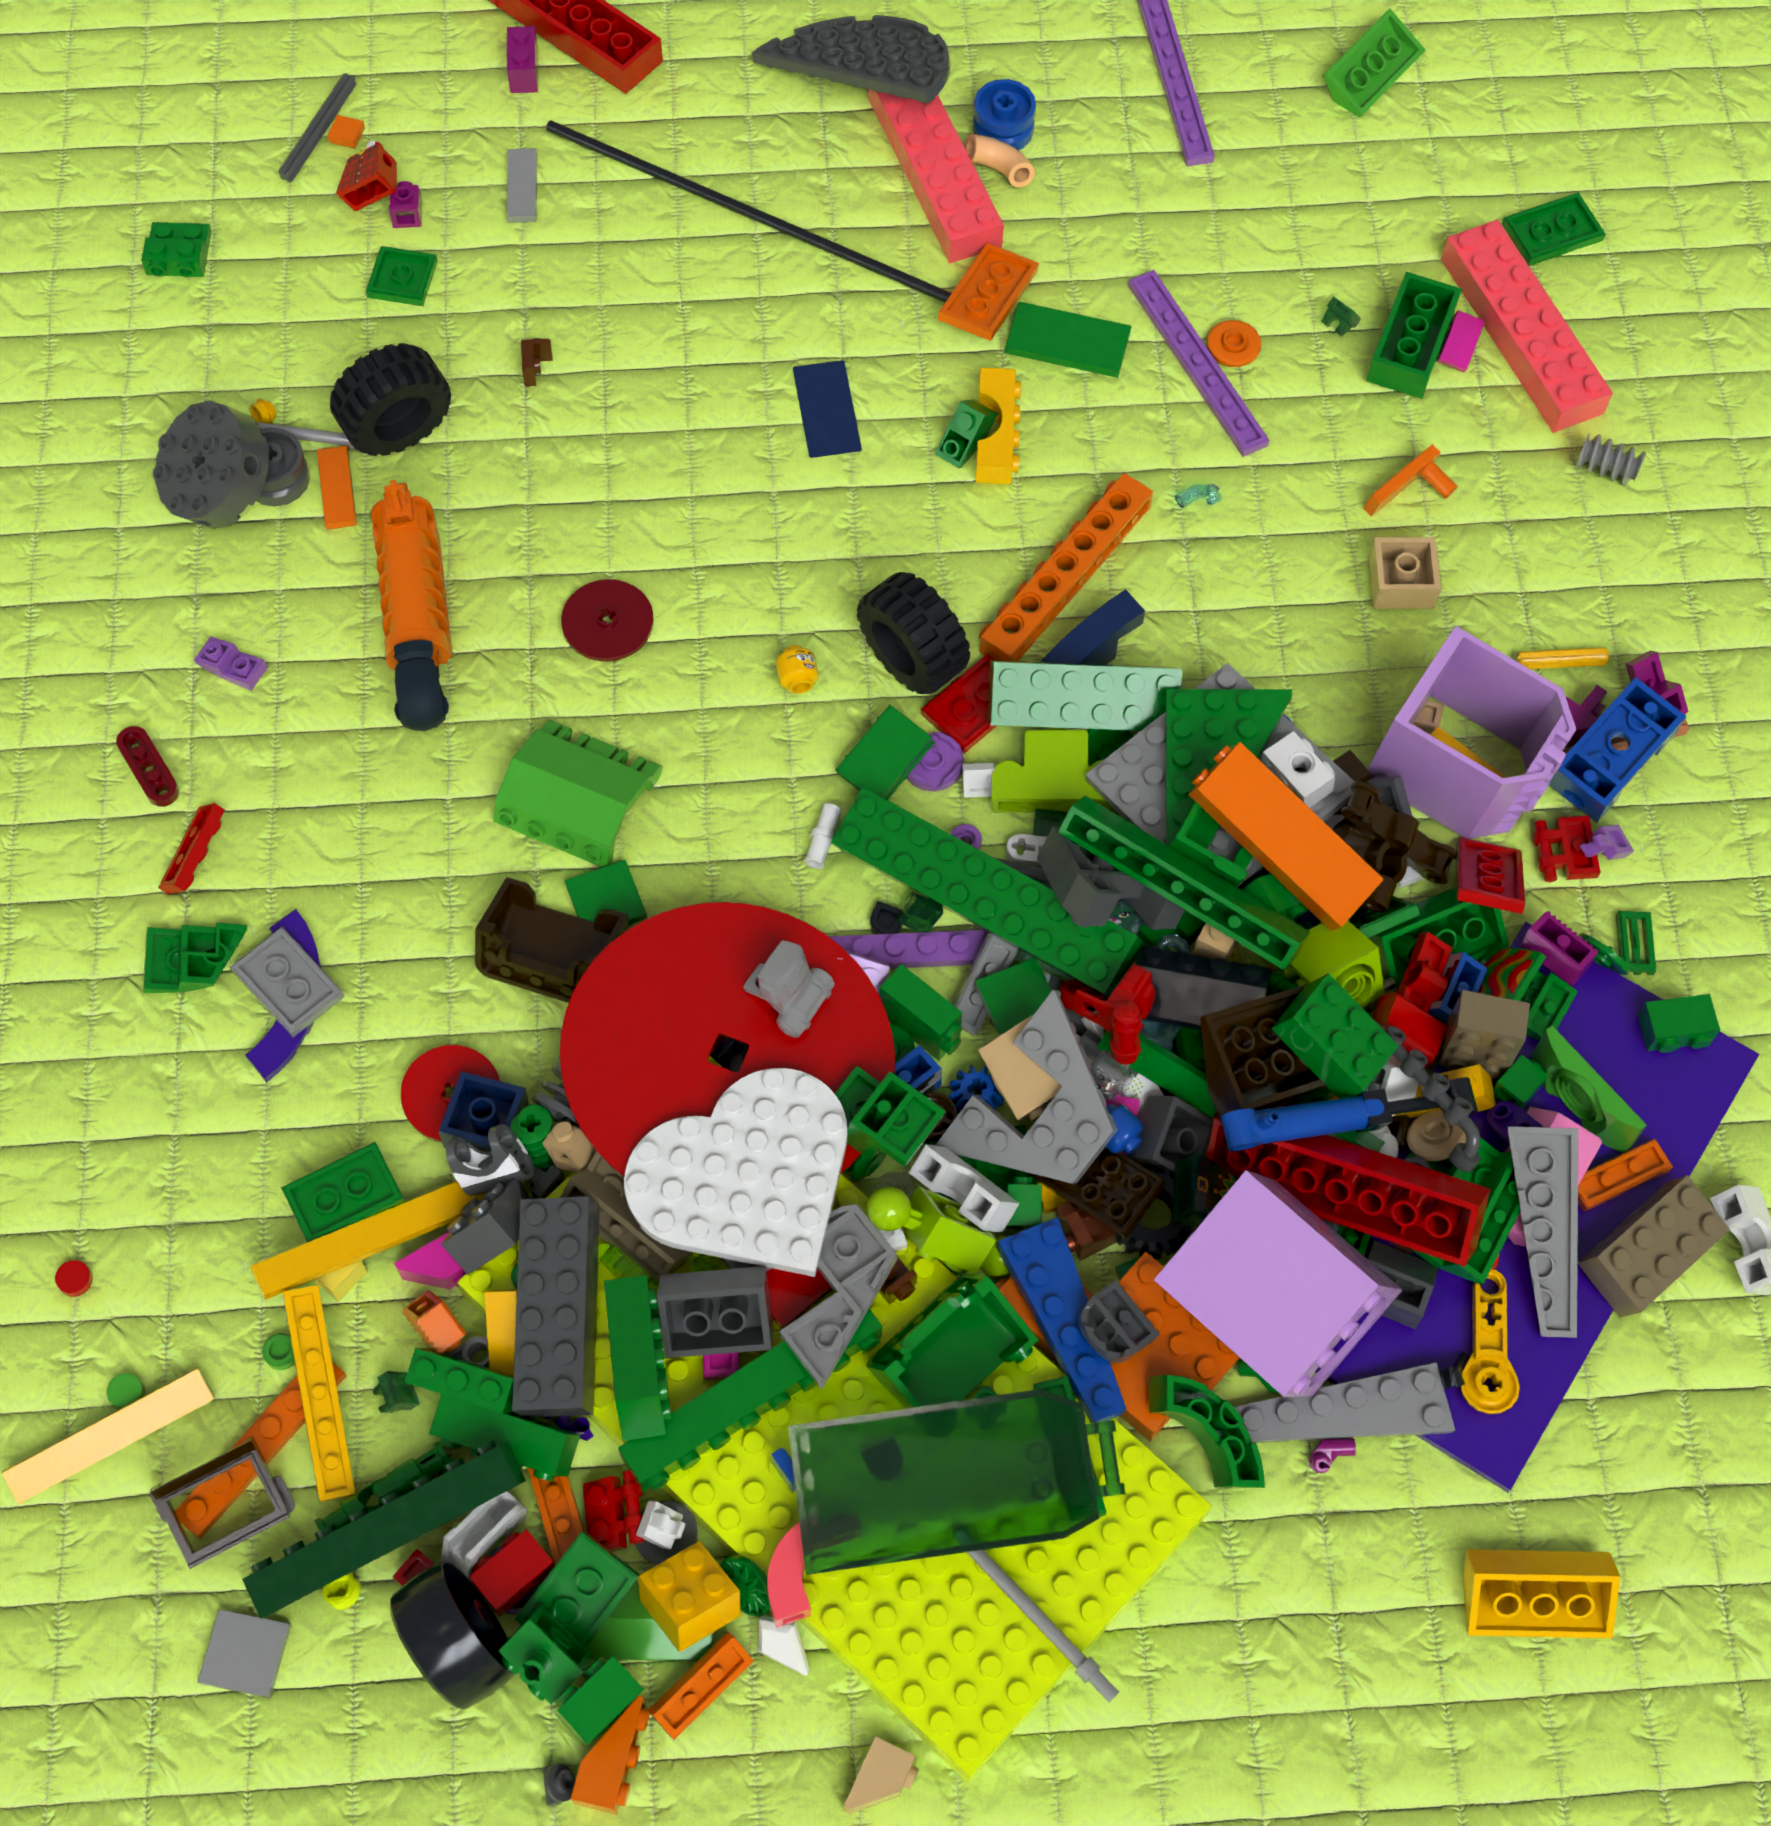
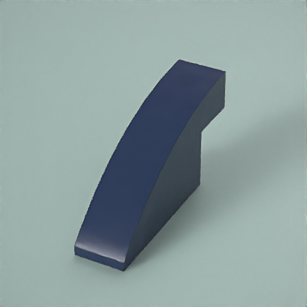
(1098, 635)

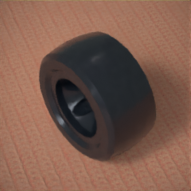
(451, 1635)

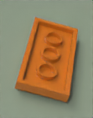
(988, 291)
(1181, 1334)

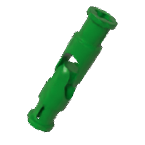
(397, 1479)

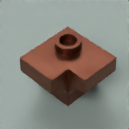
(1083, 1232)

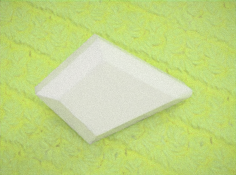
(782, 1644)

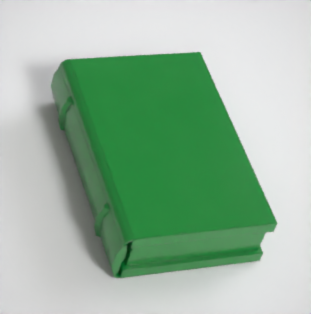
(885, 754)

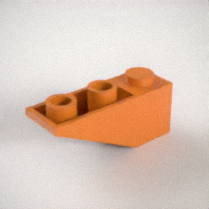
(604, 1769)

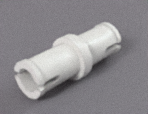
(822, 836)

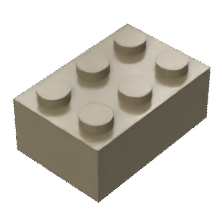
(1484, 1032)

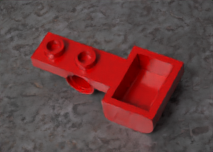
(1418, 990)

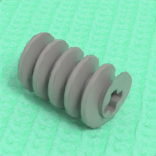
(1610, 459)

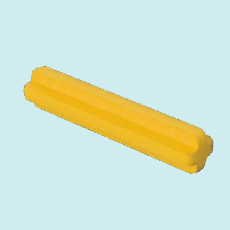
(1563, 658)

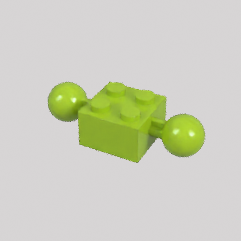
(937, 1229)

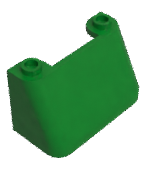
(952, 1344)

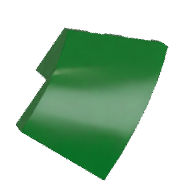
(188, 956)

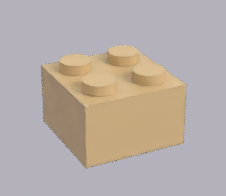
(1404, 573)

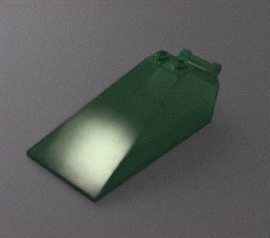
(947, 1479)

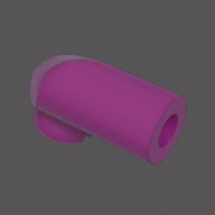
(1328, 1450)

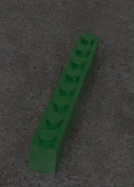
(384, 1529)

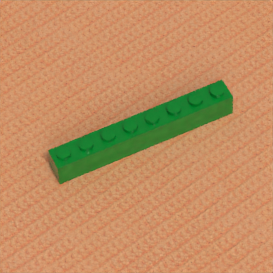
(1184, 882)
(730, 1406)

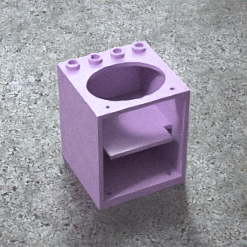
(1277, 1285)

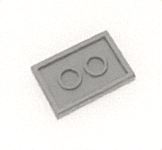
(287, 982)

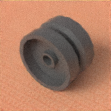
(287, 469)

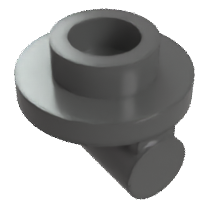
(558, 1783)

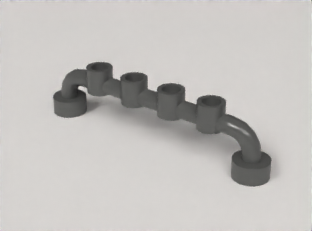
(1434, 1088)

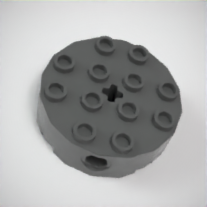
(211, 464)

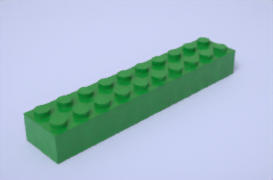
(984, 892)

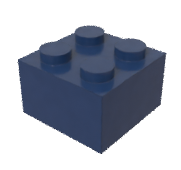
(478, 1106)

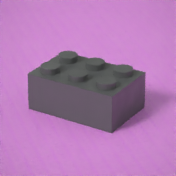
(715, 1312)

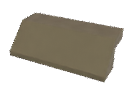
(616, 1221)

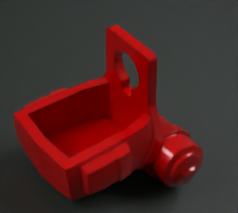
(1122, 1012)

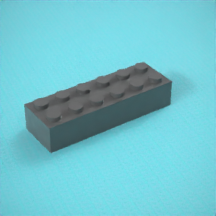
(556, 1307)

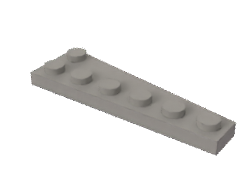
(1548, 1201)
(1375, 1406)

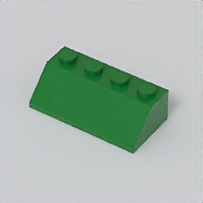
(1455, 922)

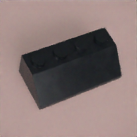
(1199, 985)

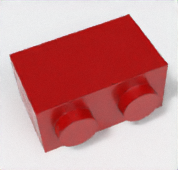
(511, 1572)

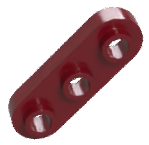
(143, 757)

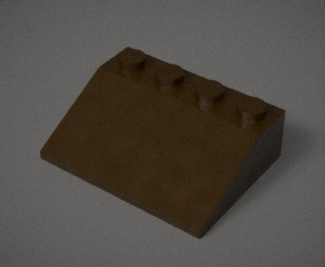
(1249, 1061)

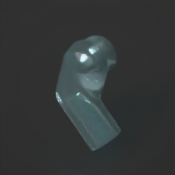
(1197, 491)

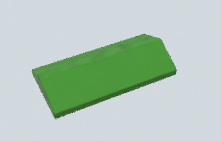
(1372, 64)
(635, 1635)

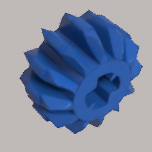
(980, 1081)

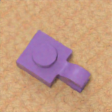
(1610, 842)

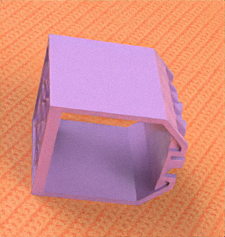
(1497, 697)

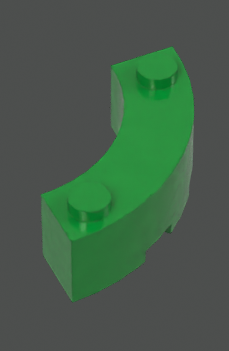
(1215, 1424)

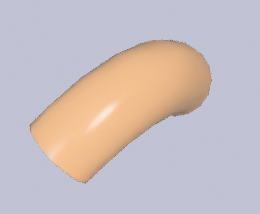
(1000, 157)

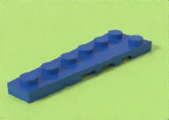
(1054, 1294)

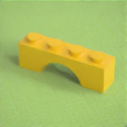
(995, 454)

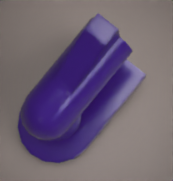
(578, 1426)

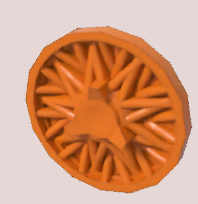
(1234, 343)

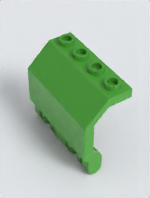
(572, 792)

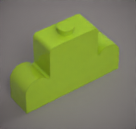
(1050, 775)

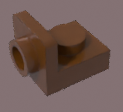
(533, 353)
(899, 1283)

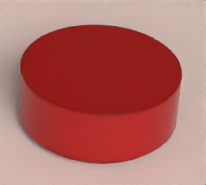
(73, 1278)

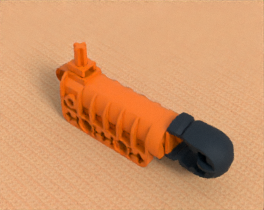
(412, 604)

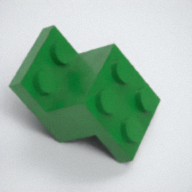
(886, 1115)

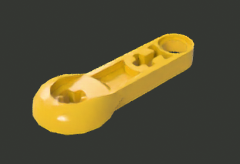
(1490, 1353)

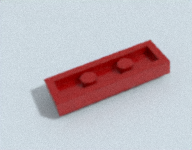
(192, 849)

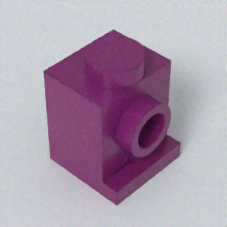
(405, 200)

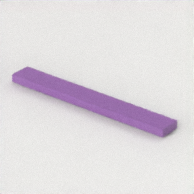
(1176, 82)
(1198, 363)

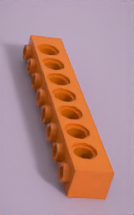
(1134, 502)

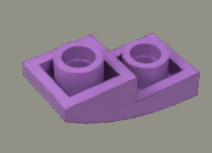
(230, 664)

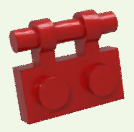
(1570, 834)
(605, 1510)

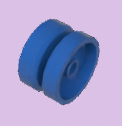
(1005, 112)

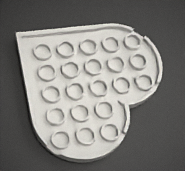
(747, 1179)

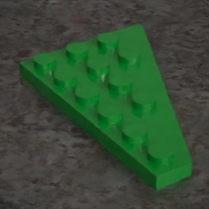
(1198, 728)

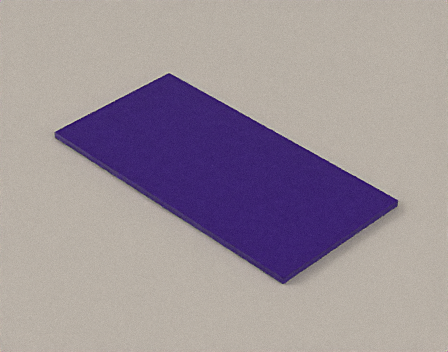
(1682, 1104)

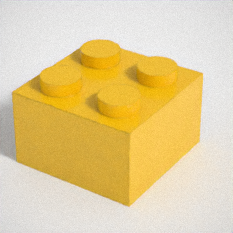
(689, 1596)

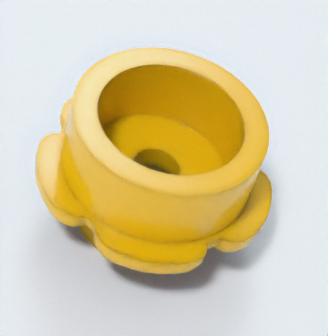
(263, 411)

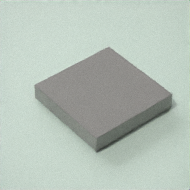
(244, 1654)

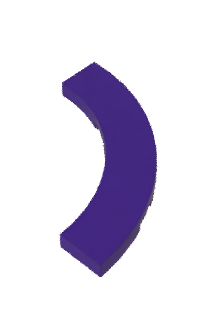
(278, 1046)

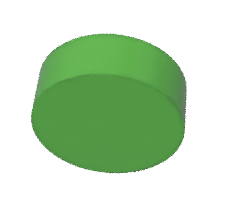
(278, 1352)
(124, 1390)

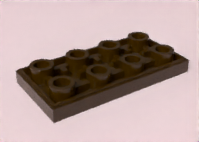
(1110, 1191)

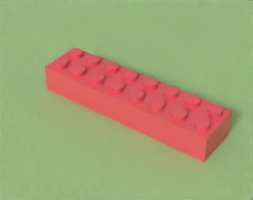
(939, 174)
(1526, 326)

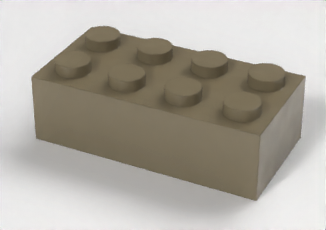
(1653, 1246)

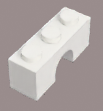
(980, 1198)
(1750, 1222)

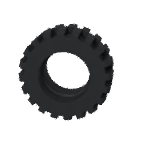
(390, 399)
(913, 633)

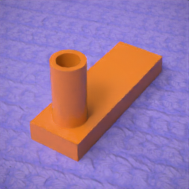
(1421, 466)

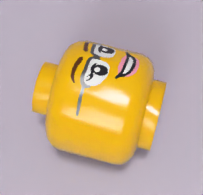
(797, 669)

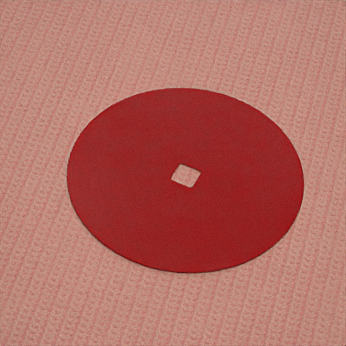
(667, 989)

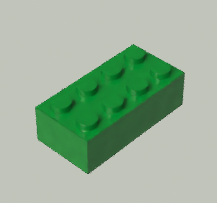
(1413, 335)
(637, 1357)

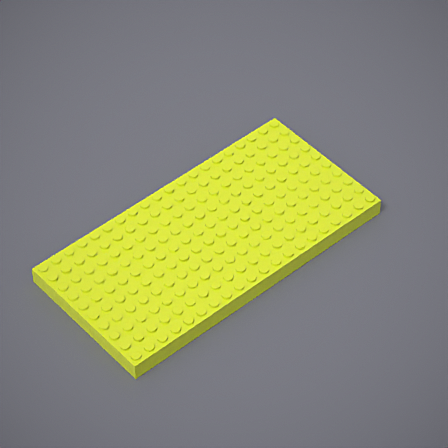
(932, 1630)

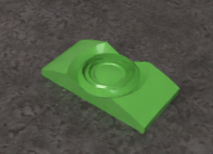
(1586, 1093)

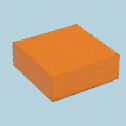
(346, 131)

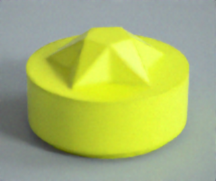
(342, 1592)

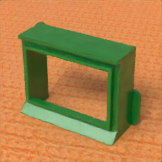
(1233, 871)

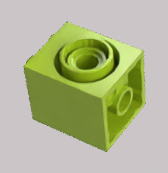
(1344, 955)

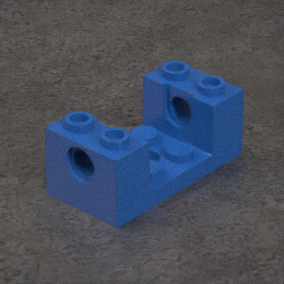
(1597, 772)

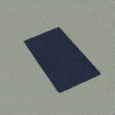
(827, 409)

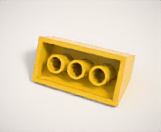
(1540, 1593)

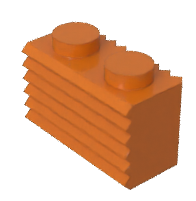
(434, 1323)

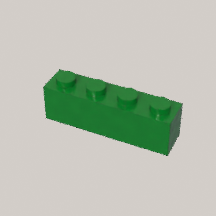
(532, 1442)

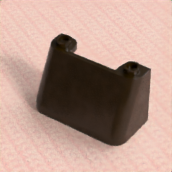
(540, 945)

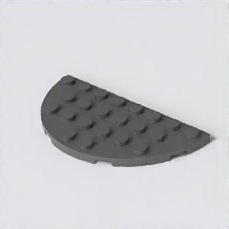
(872, 54)

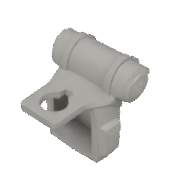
(791, 987)

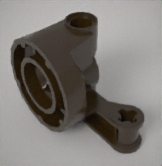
(1390, 844)

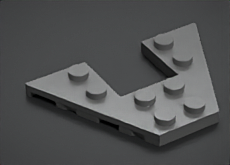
(1069, 1129)
(855, 1265)

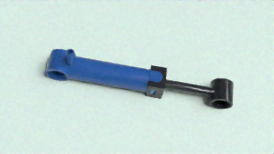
(1357, 1113)

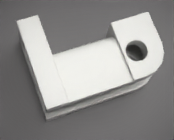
(481, 1530)

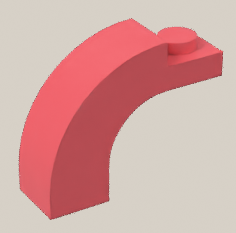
(784, 1580)

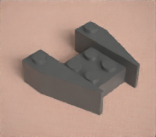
(1092, 887)

